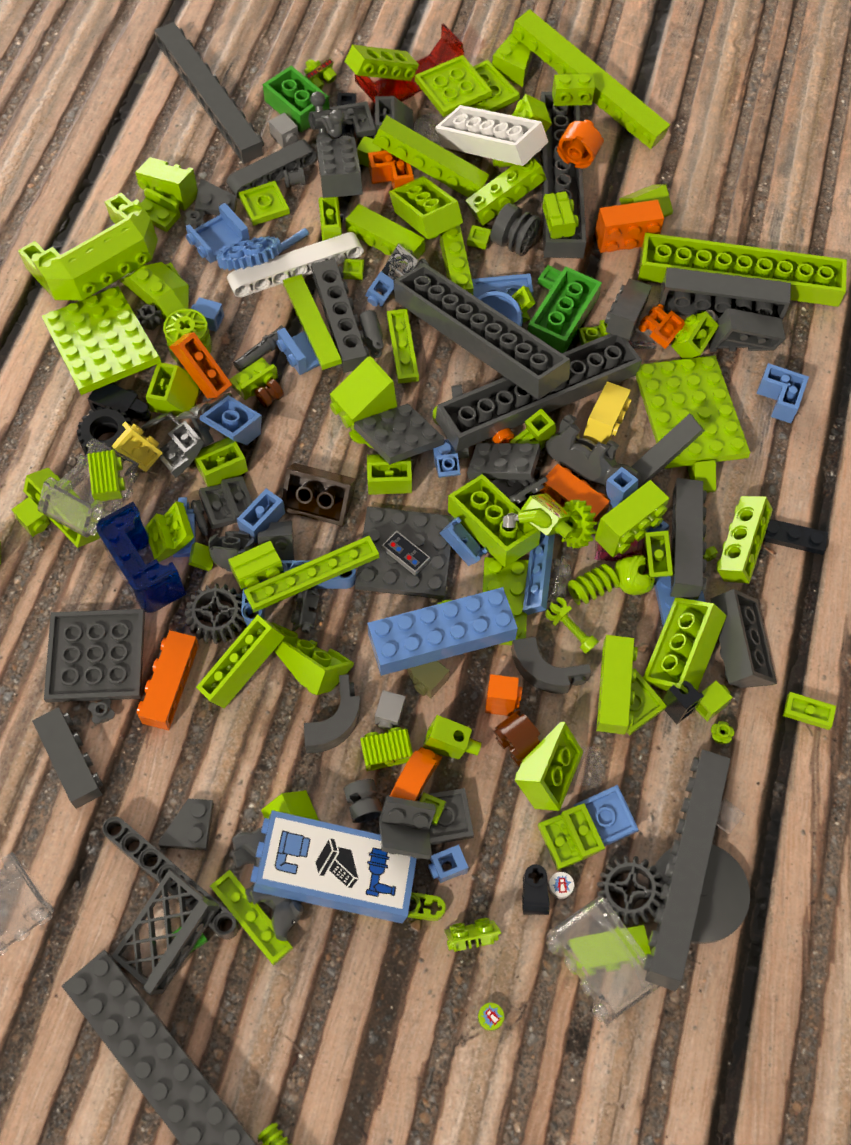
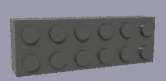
(696, 291)

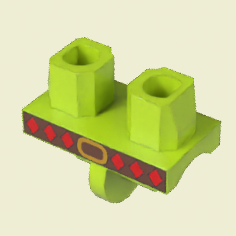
(317, 71)

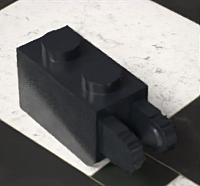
(120, 398)

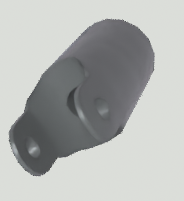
(372, 331)

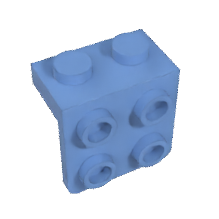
(298, 351)

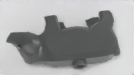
(583, 456)
(285, 911)

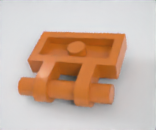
(666, 330)

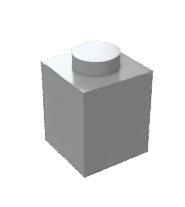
(283, 130)
(390, 710)

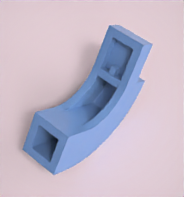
(621, 486)

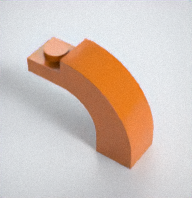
(416, 774)

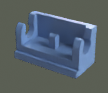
(462, 542)

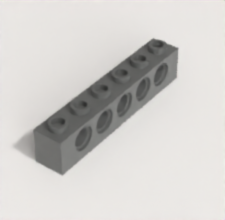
(339, 314)

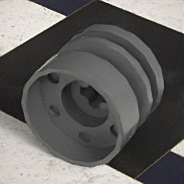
(515, 229)

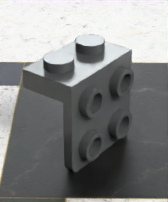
(518, 489)

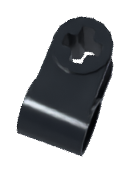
(535, 895)

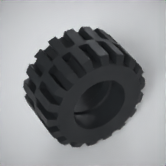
(99, 423)

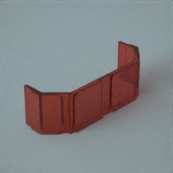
(446, 49)

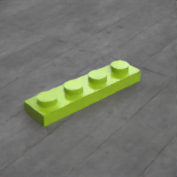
(402, 346)
(250, 917)

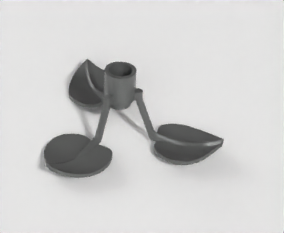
(202, 431)

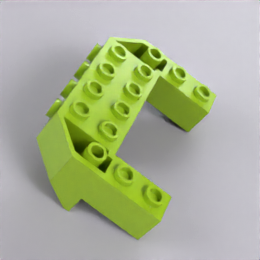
(99, 259)

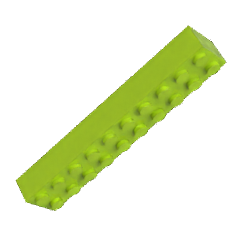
(811, 276)

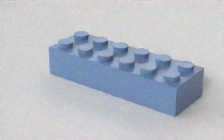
(442, 631)

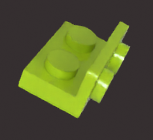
(161, 210)
(253, 377)

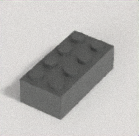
(339, 167)

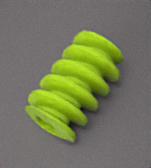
(593, 582)

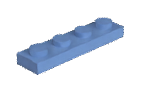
(538, 576)

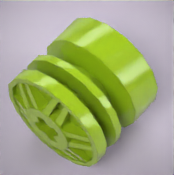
(185, 322)

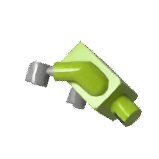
(543, 514)

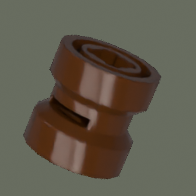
(269, 393)

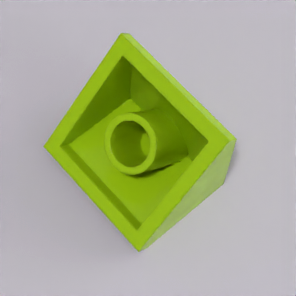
(652, 192)
(292, 803)

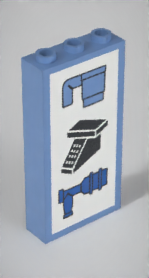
(332, 868)

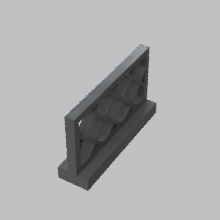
(179, 947)

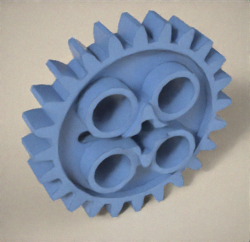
(249, 253)

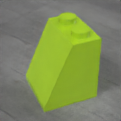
(363, 394)

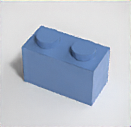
(260, 513)

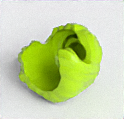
(631, 576)

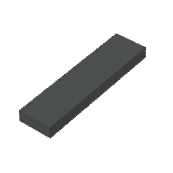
(668, 448)

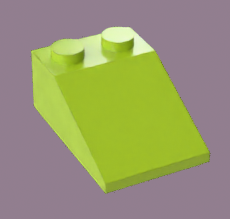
(550, 769)

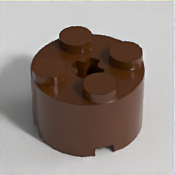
(518, 735)

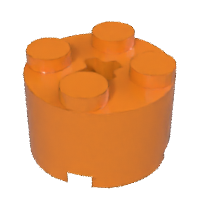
(580, 143)

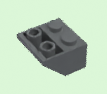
(393, 108)

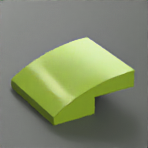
(169, 532)
(571, 837)

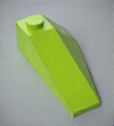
(309, 664)

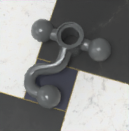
(325, 119)

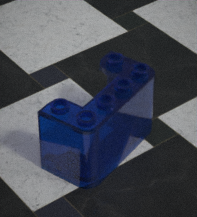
(150, 583)

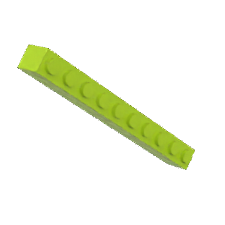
(608, 92)

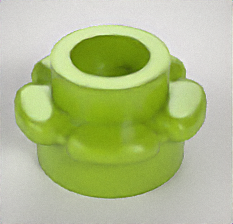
(722, 738)

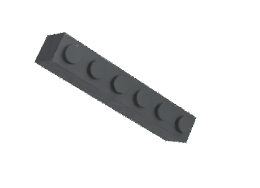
(687, 539)

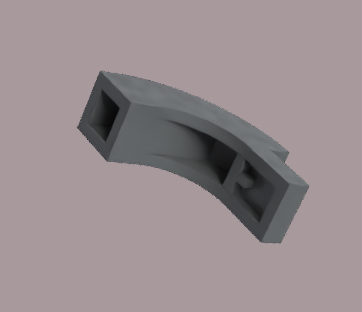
(543, 675)
(335, 730)

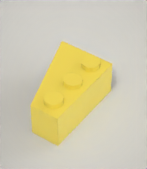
(607, 413)

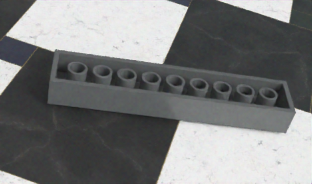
(562, 178)
(482, 331)
(506, 405)
(153, 1056)

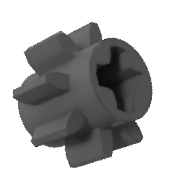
(149, 317)

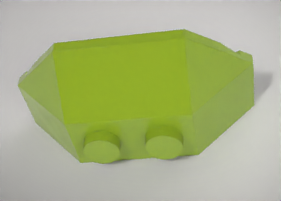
(158, 286)

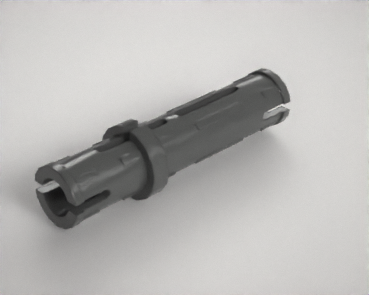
(268, 343)

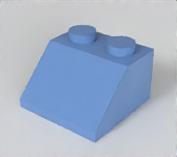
(234, 420)

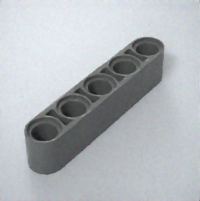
(272, 166)

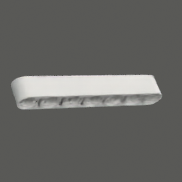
(297, 262)

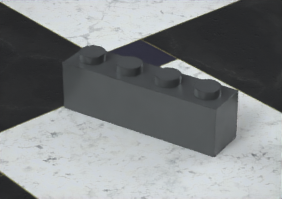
(627, 308)
(68, 758)

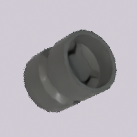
(362, 797)

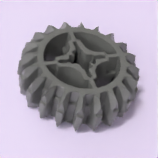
(198, 611)
(640, 893)

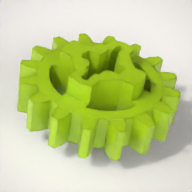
(581, 521)

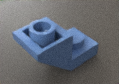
(446, 460)

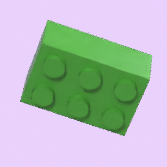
(291, 94)

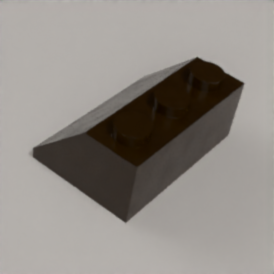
(318, 494)

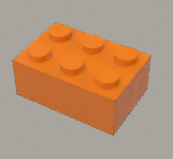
(626, 224)

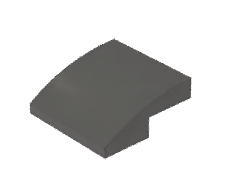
(181, 449)
(225, 501)

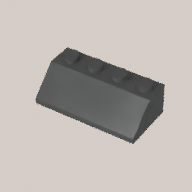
(744, 641)

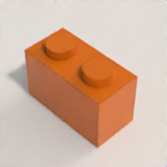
(503, 695)

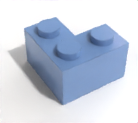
(785, 388)

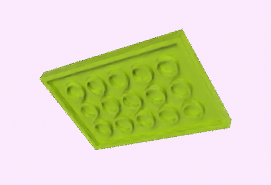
(100, 340)
(697, 388)

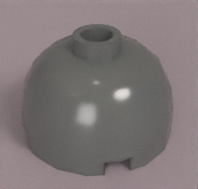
(228, 546)

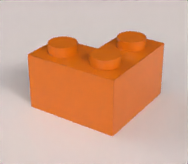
(387, 167)

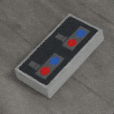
(406, 553)

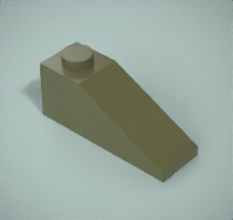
(429, 677)

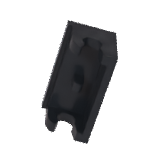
(681, 705)

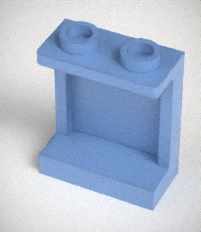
(217, 233)

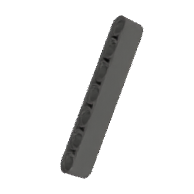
(158, 871)

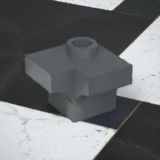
(281, 537)

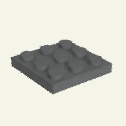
(399, 433)

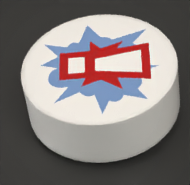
(561, 885)

